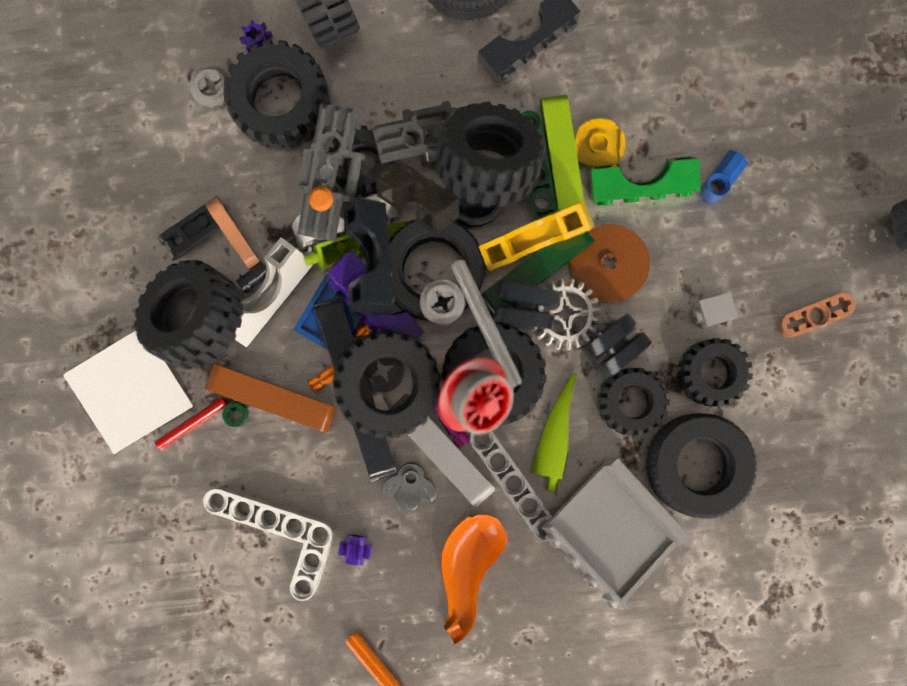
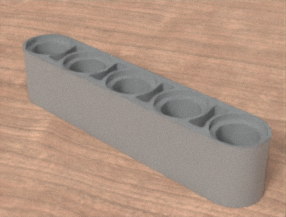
(450, 460)
(516, 496)

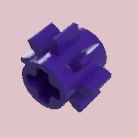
(253, 30)
(355, 549)

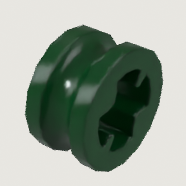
(240, 408)

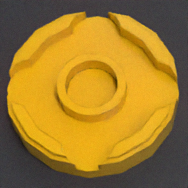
(599, 142)

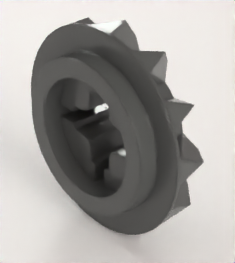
(379, 383)

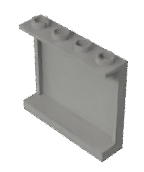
(614, 532)

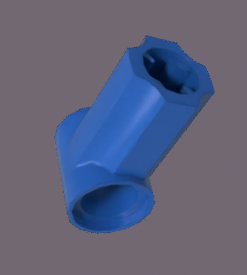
(723, 176)

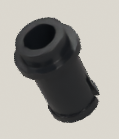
(252, 277)

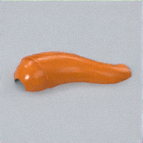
(465, 560)

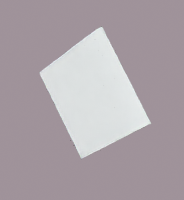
(127, 392)

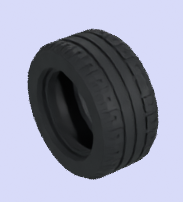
(412, 236)

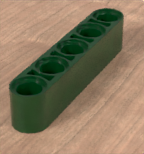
(542, 189)
(539, 267)

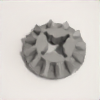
(199, 84)
(429, 299)

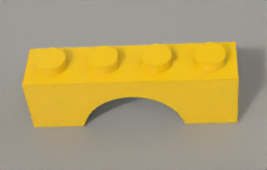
(536, 235)

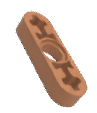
(232, 232)
(836, 315)

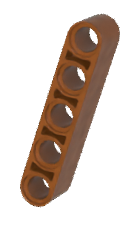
(270, 398)

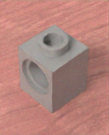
(714, 310)

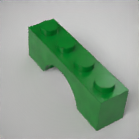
(676, 177)

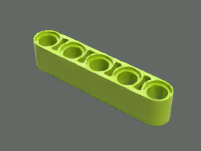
(561, 150)

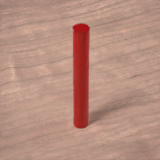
(191, 423)

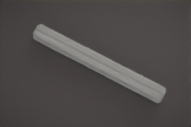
(485, 321)

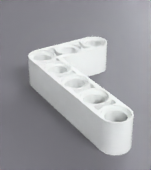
(281, 527)

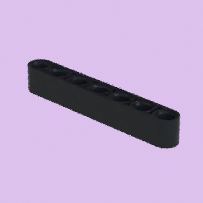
(338, 338)

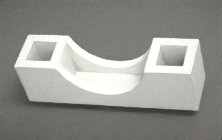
(283, 273)

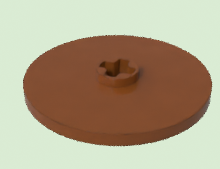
(630, 267)

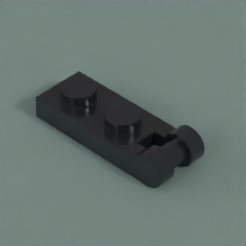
(191, 229)

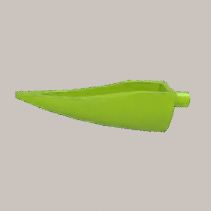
(328, 252)
(553, 445)

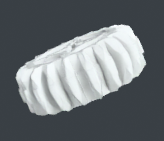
(566, 325)

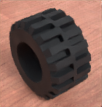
(367, 182)
(735, 365)
(655, 397)

